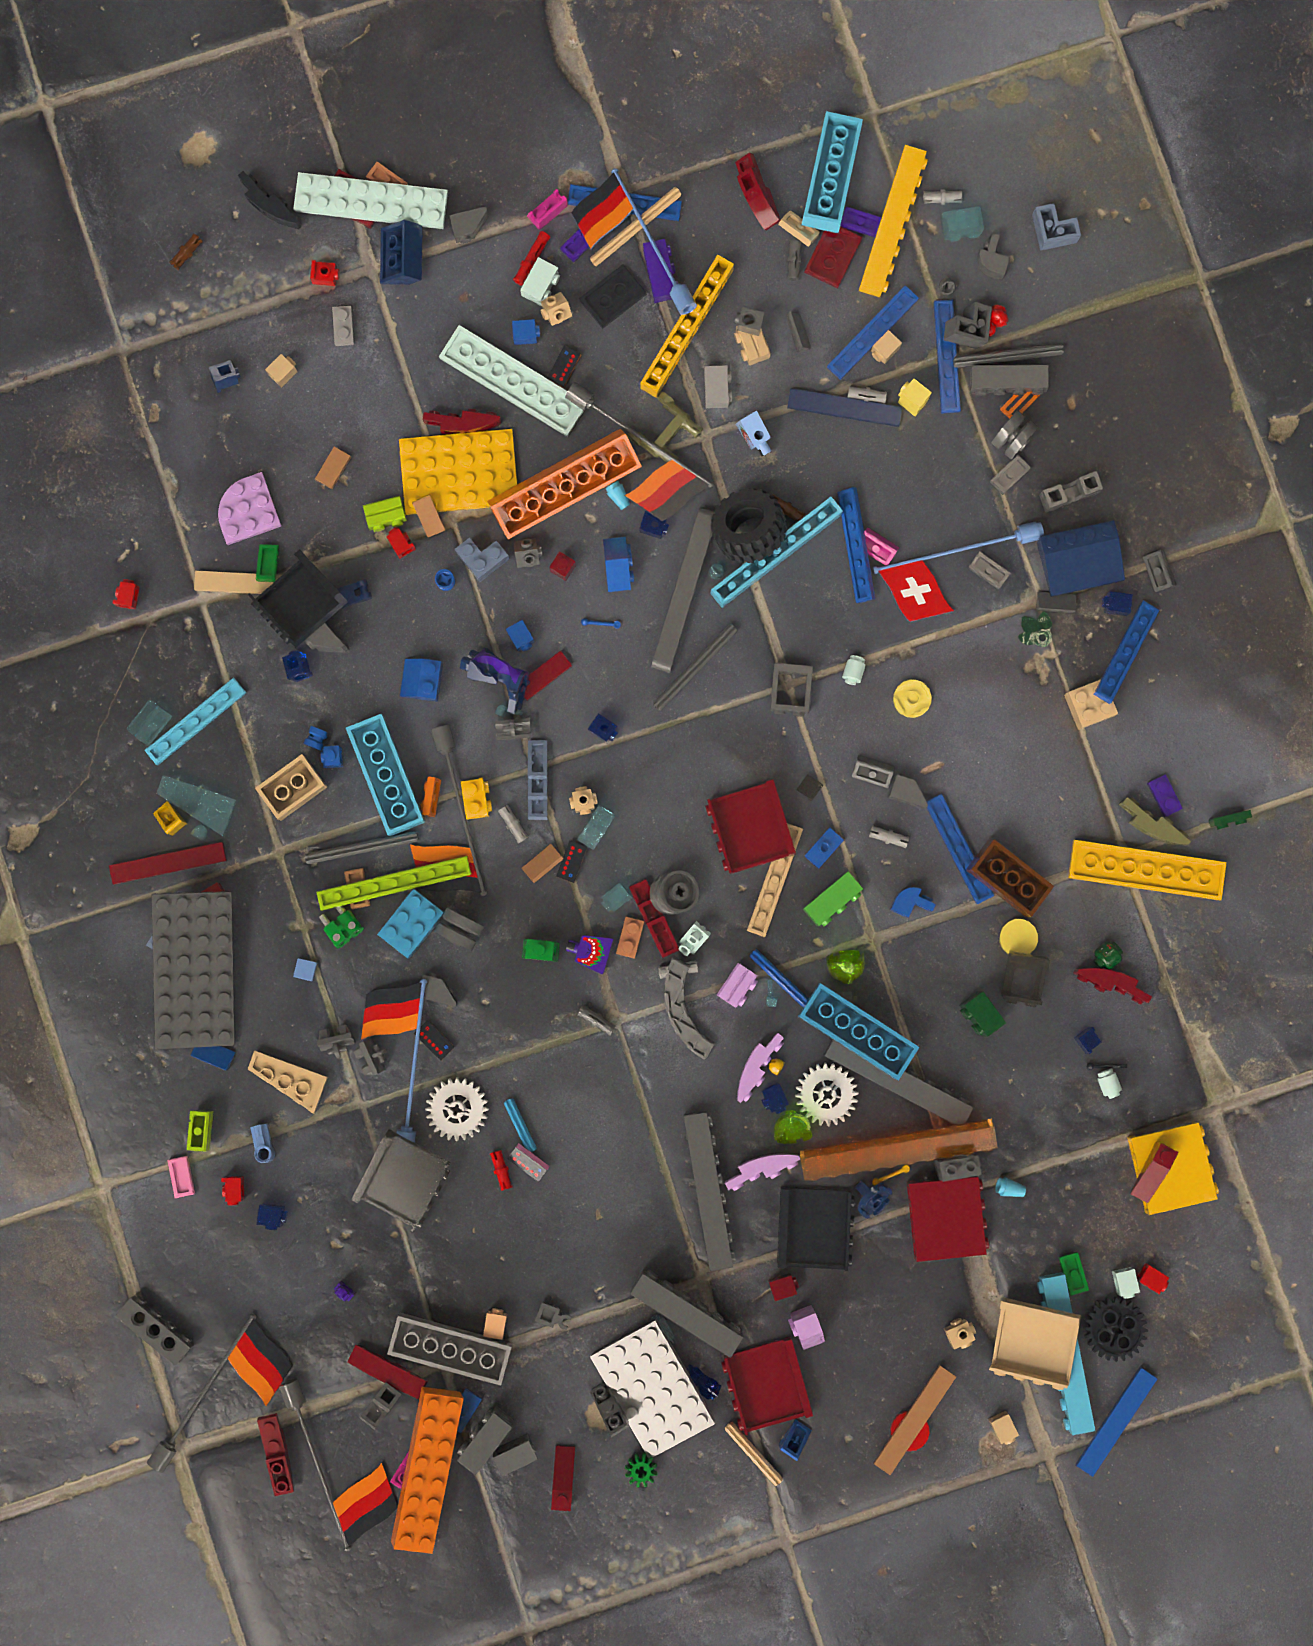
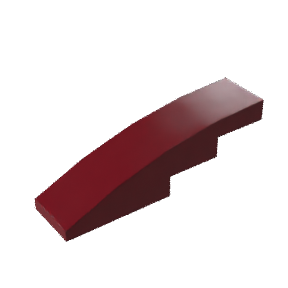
(654, 919)
(387, 1371)

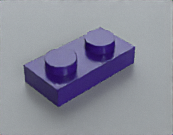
(860, 222)
(1164, 795)

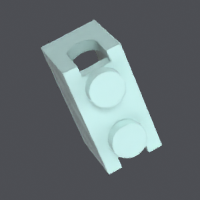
(540, 281)

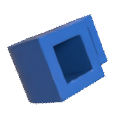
(907, 898)

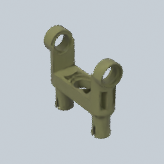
(680, 421)

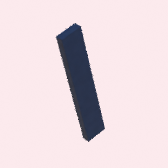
(844, 407)

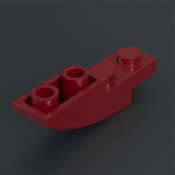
(755, 192)
(469, 422)
(1106, 979)
(276, 1454)

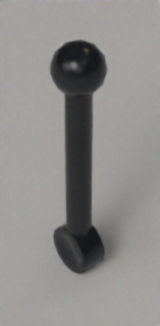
(1090, 1066)

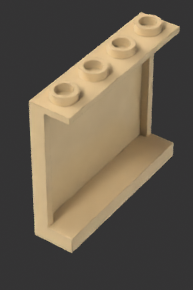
(1035, 1343)

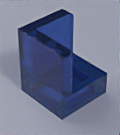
(1088, 1040)

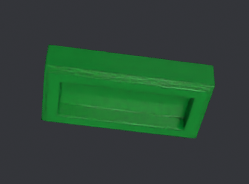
(267, 563)

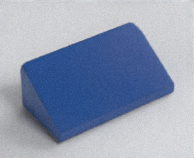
(216, 1055)

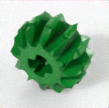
(633, 1472)

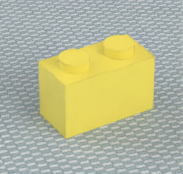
(913, 396)

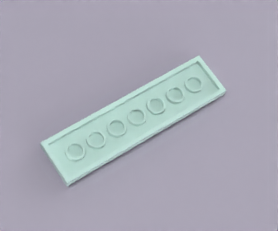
(370, 200)
(511, 380)

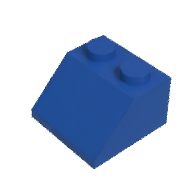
(421, 679)

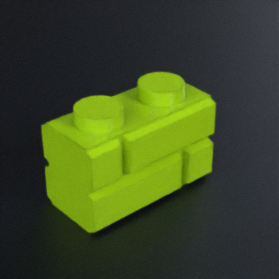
(385, 513)
(199, 1130)

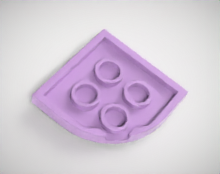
(247, 509)

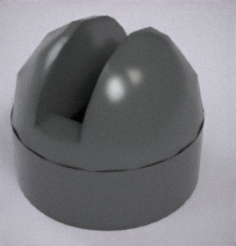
(950, 286)

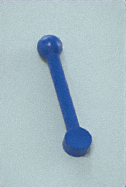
(616, 624)

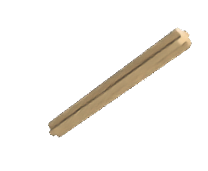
(635, 226)

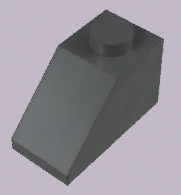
(468, 224)
(907, 791)
(438, 991)

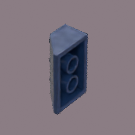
(401, 253)

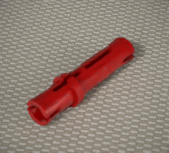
(528, 263)

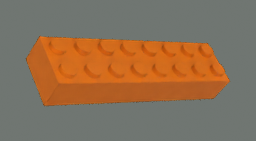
(564, 483)
(427, 1470)

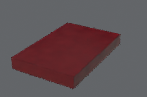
(833, 256)

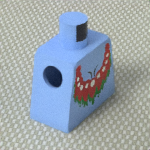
(748, 427)

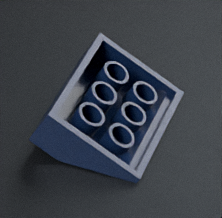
(1081, 558)

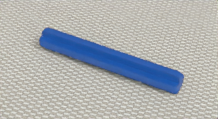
(777, 976)

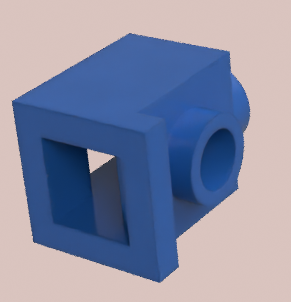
(332, 757)

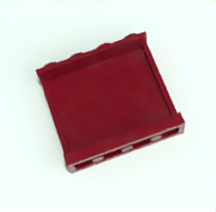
(750, 827)
(947, 1219)
(766, 1385)

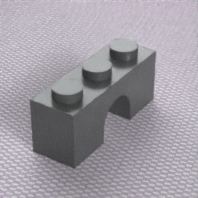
(1072, 492)

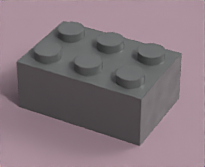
(484, 1439)

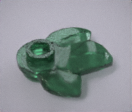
(1033, 628)

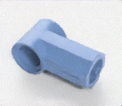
(261, 1141)

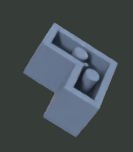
(1052, 232)
(481, 563)

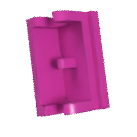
(548, 209)

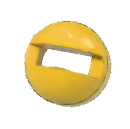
(776, 1066)

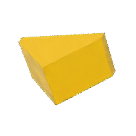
(169, 819)

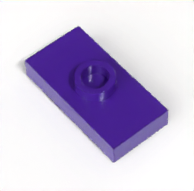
(575, 246)

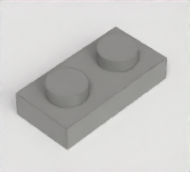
(343, 325)

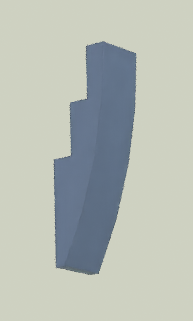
(537, 780)

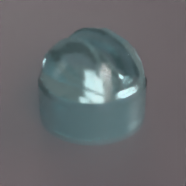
(713, 574)
(199, 832)

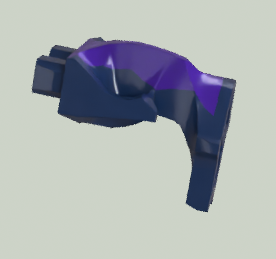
(489, 668)

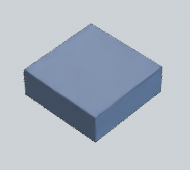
(305, 969)

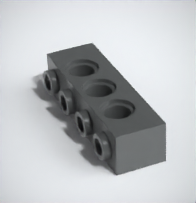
(143, 1329)

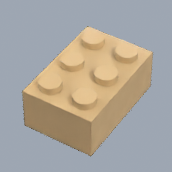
(291, 787)

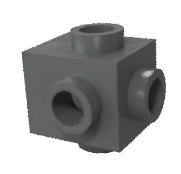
(527, 552)

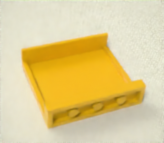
(1190, 1175)

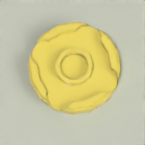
(912, 698)
(1018, 936)

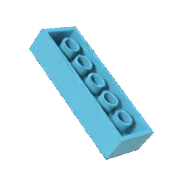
(832, 172)
(385, 775)

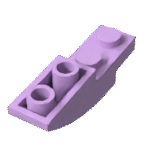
(751, 1073)
(769, 1164)

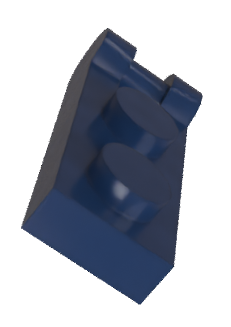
(349, 593)

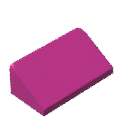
(879, 547)

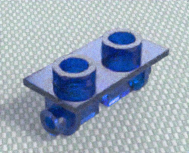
(709, 1387)

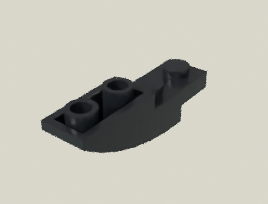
(270, 206)

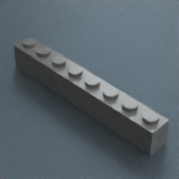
(908, 1086)
(708, 1191)

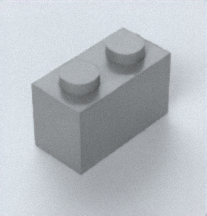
(716, 387)

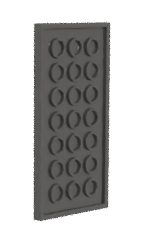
(192, 969)

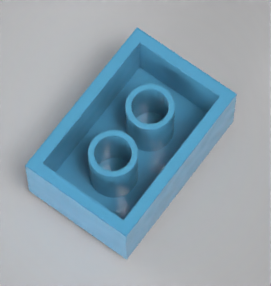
(411, 924)

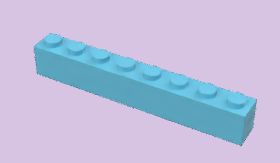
(795, 538)
(1074, 1398)

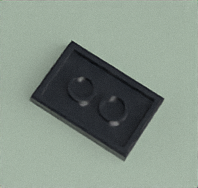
(612, 296)

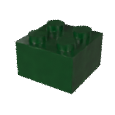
(982, 1014)

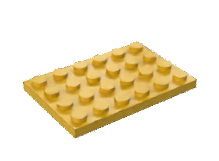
(457, 469)

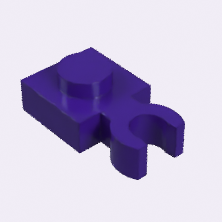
(344, 1292)

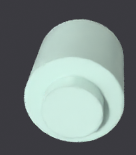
(854, 670)
(1109, 1083)

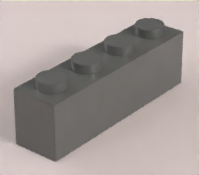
(1009, 379)

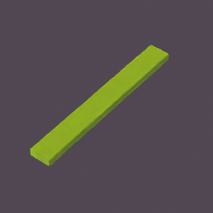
(393, 883)

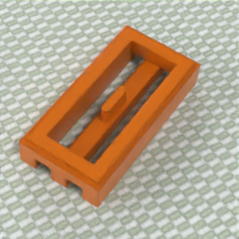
(1023, 409)

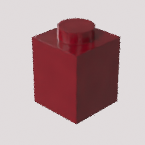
(562, 566)
(783, 1286)

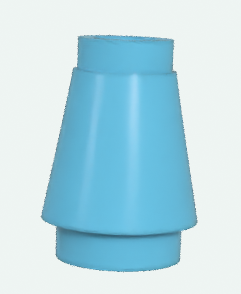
(616, 493)
(1008, 1187)

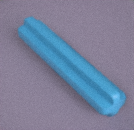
(520, 1125)

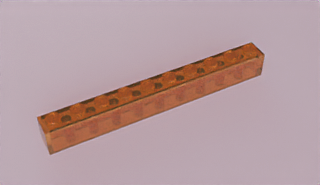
(898, 1150)

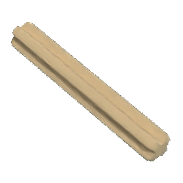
(753, 1453)

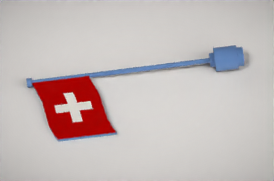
(916, 587)

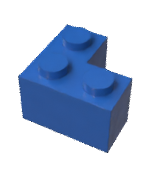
(617, 563)

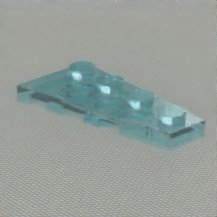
(206, 806)

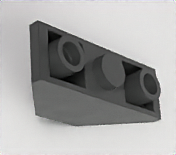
(609, 1409)

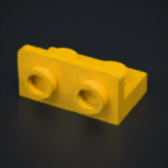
(475, 798)

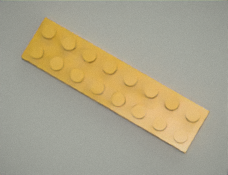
(1147, 870)

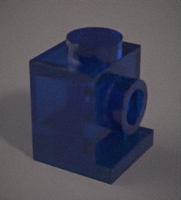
(648, 529)
(291, 664)

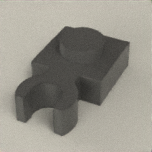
(550, 1315)

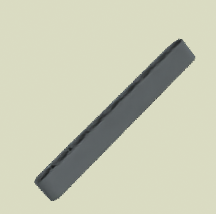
(683, 591)

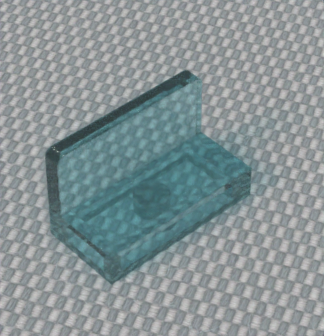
(149, 722)

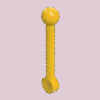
(905, 1168)

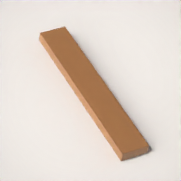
(914, 1420)

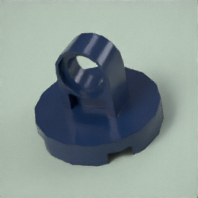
(873, 1199)

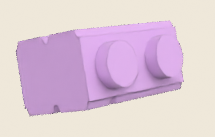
(737, 985)

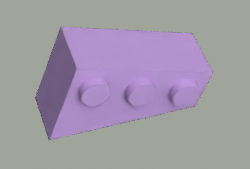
(807, 1327)

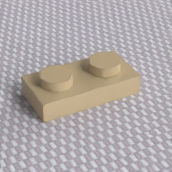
(793, 224)

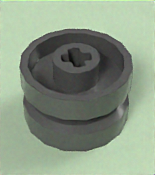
(1014, 435)
(674, 892)
(459, 929)

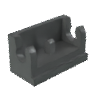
(515, 1455)

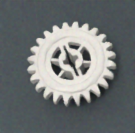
(813, 1108)
(475, 1113)

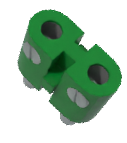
(343, 928)

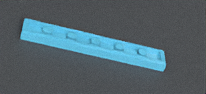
(195, 721)

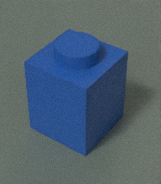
(525, 332)
(520, 636)

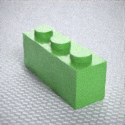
(833, 899)

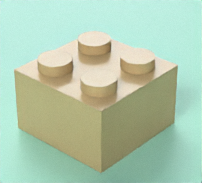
(1088, 708)

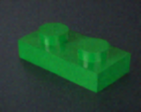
(1074, 1273)

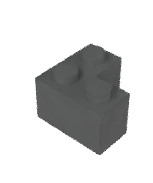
(972, 328)

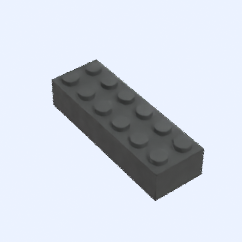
(686, 1313)

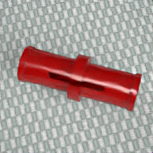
(501, 1170)

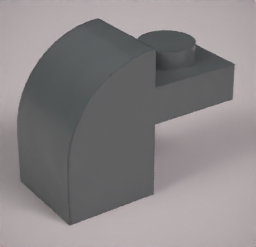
(991, 263)
(380, 1406)

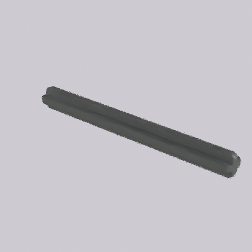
(1008, 355)
(695, 666)
(362, 847)

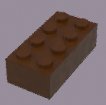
(1009, 878)

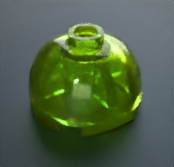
(846, 966)
(791, 1128)

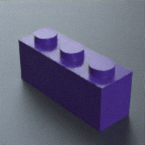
(659, 279)

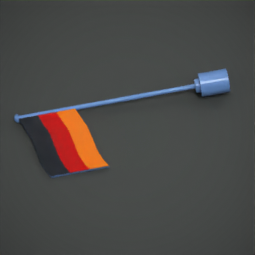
(605, 211)
(394, 1013)

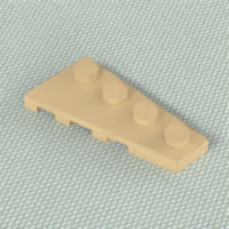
(294, 1081)

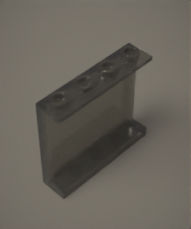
(402, 1179)

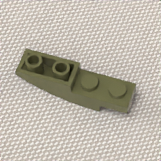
(1159, 829)

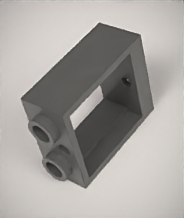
(791, 669)
(960, 1167)

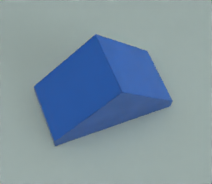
(795, 1439)

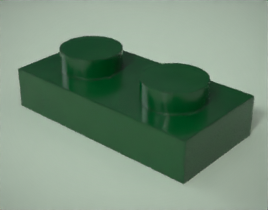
(1238, 818)

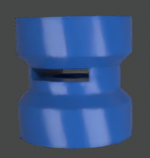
(444, 576)
(315, 738)

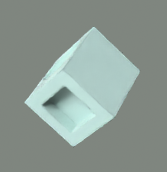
(1126, 1282)

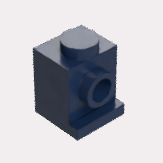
(224, 375)

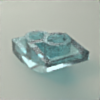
(596, 827)

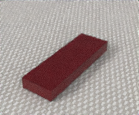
(546, 674)

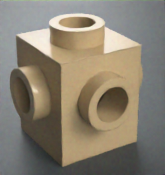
(555, 309)
(580, 807)
(954, 1330)

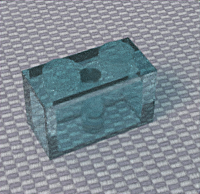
(962, 223)

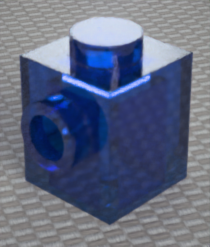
(1117, 603)
(603, 729)
(774, 1099)
(271, 1216)

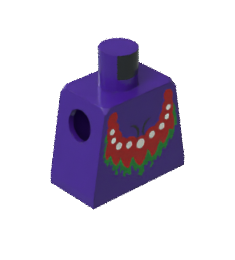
(591, 952)

